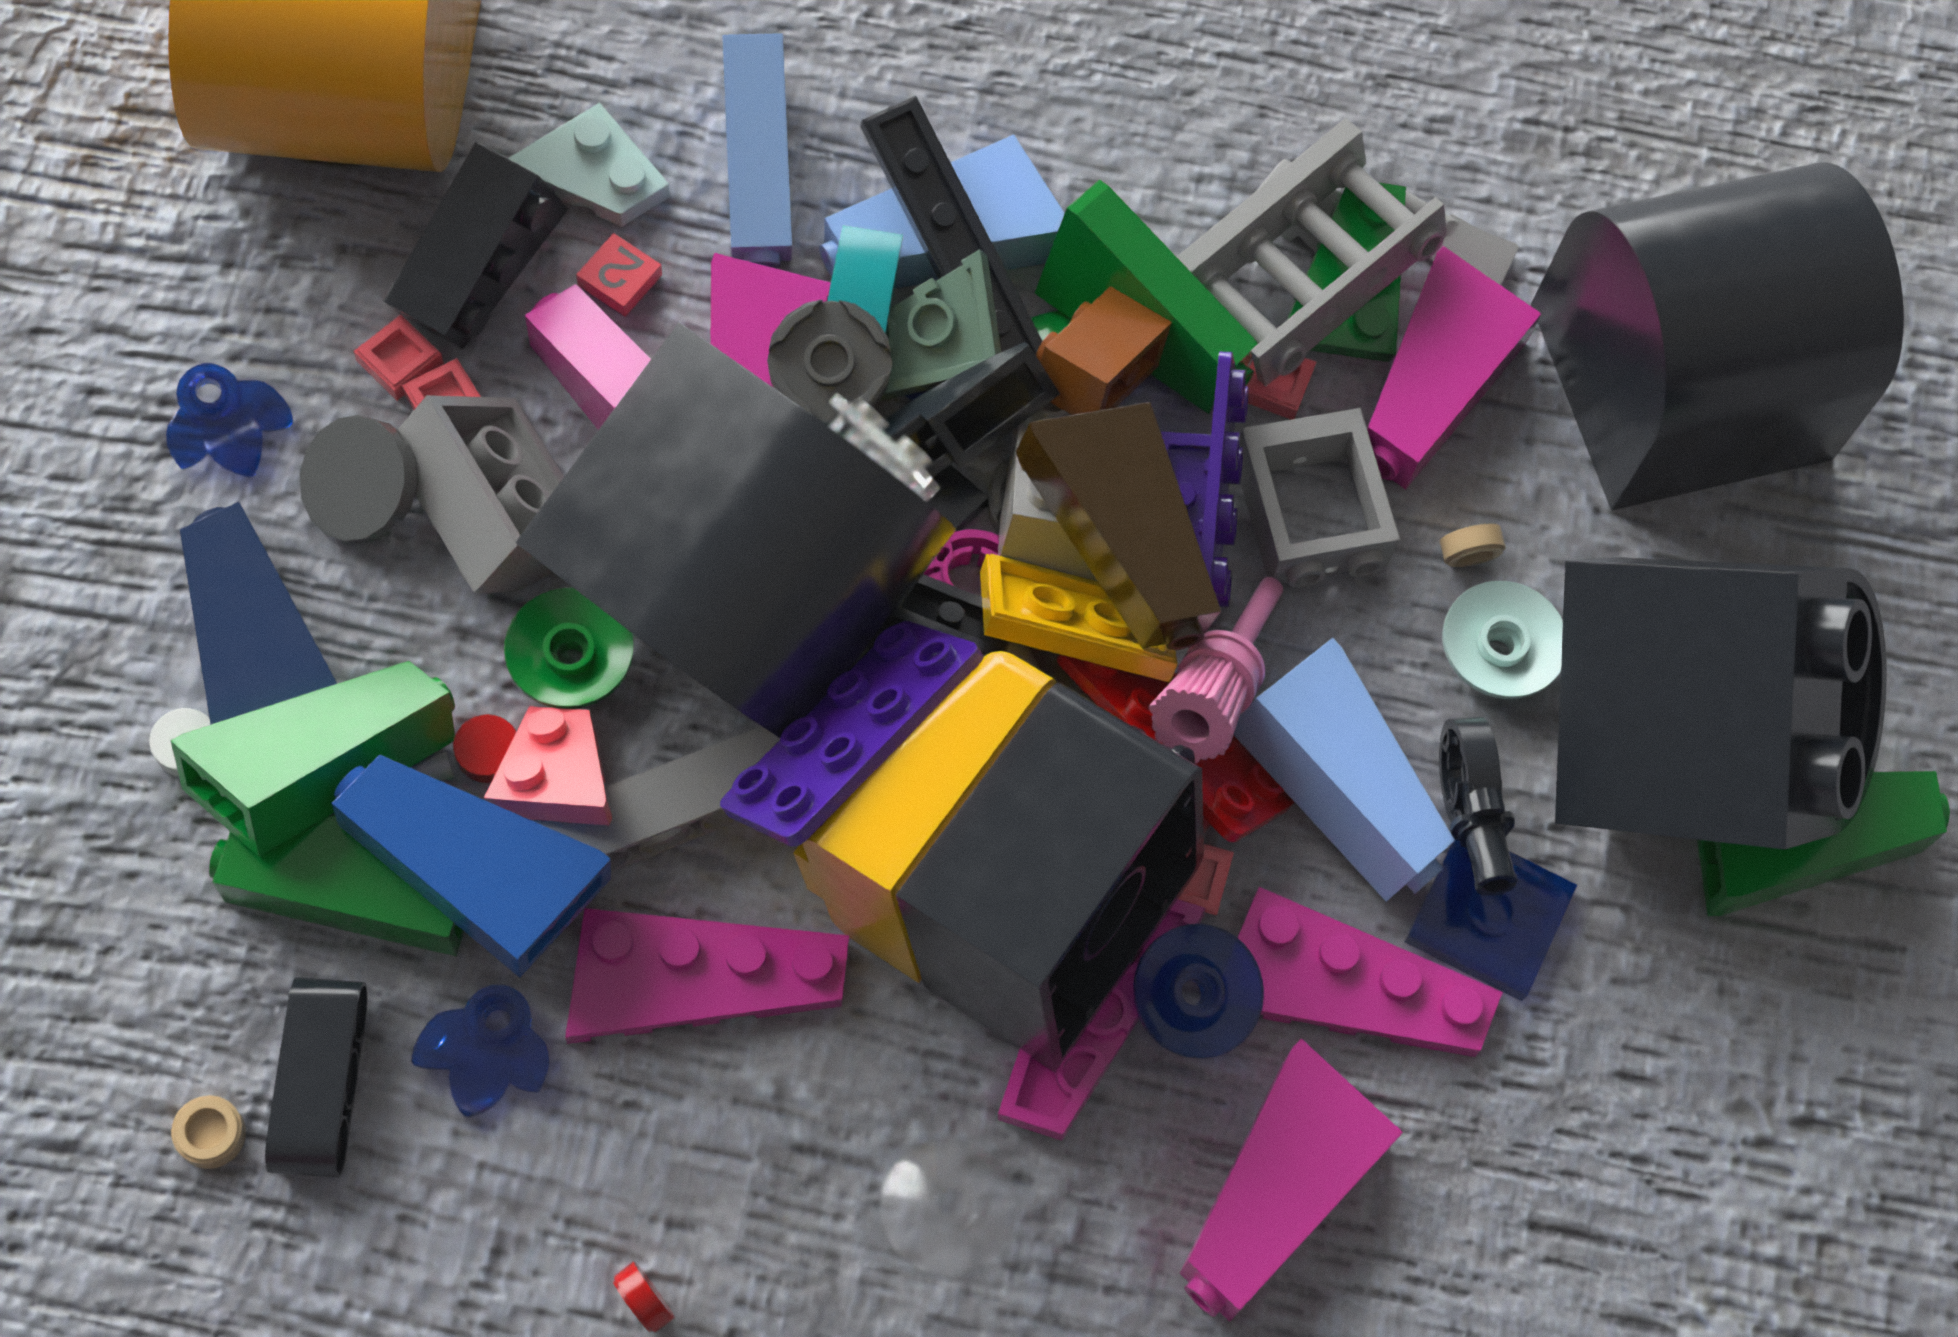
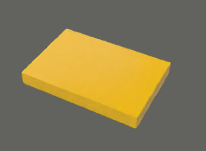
(1064, 617)

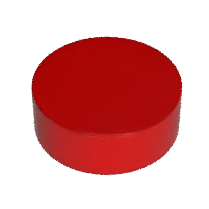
(482, 746)
(643, 1298)

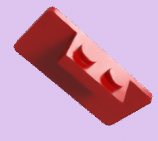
(1236, 788)

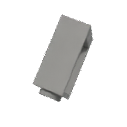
(1307, 443)

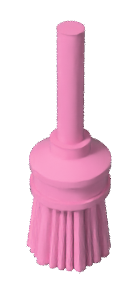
(1216, 682)

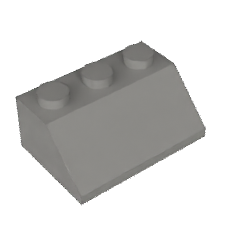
(481, 484)

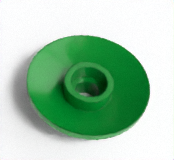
(559, 623)

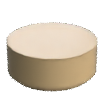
(1472, 545)
(208, 1132)

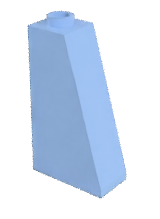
(757, 148)
(1006, 195)
(1346, 771)

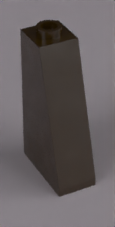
(1126, 517)

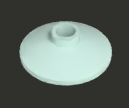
(1508, 615)

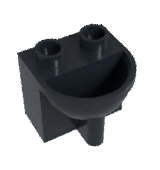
(1718, 699)

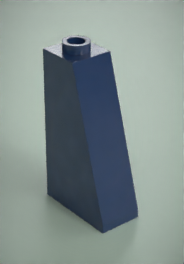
(244, 619)

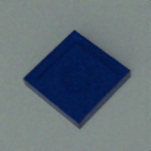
(1491, 936)

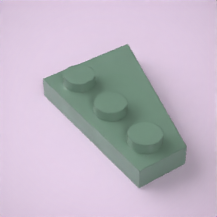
(942, 328)

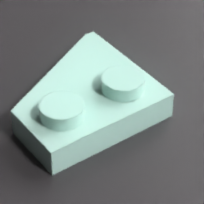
(596, 167)

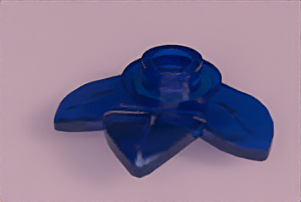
(228, 427)
(480, 1058)

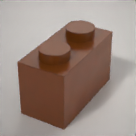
(1103, 352)

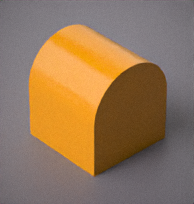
(323, 78)

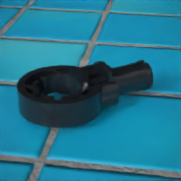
(1475, 803)

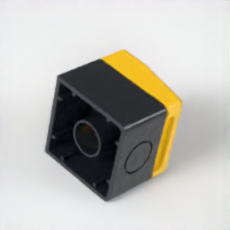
(1013, 853)

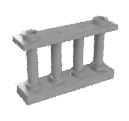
(1294, 200)

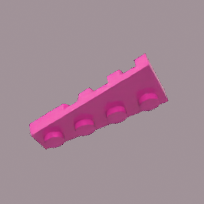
(682, 971)
(1358, 983)
(1052, 1100)

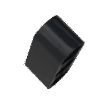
(316, 1077)

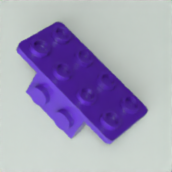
(1206, 468)
(850, 731)

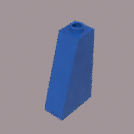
(472, 860)

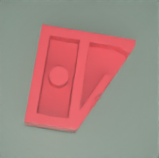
(553, 769)

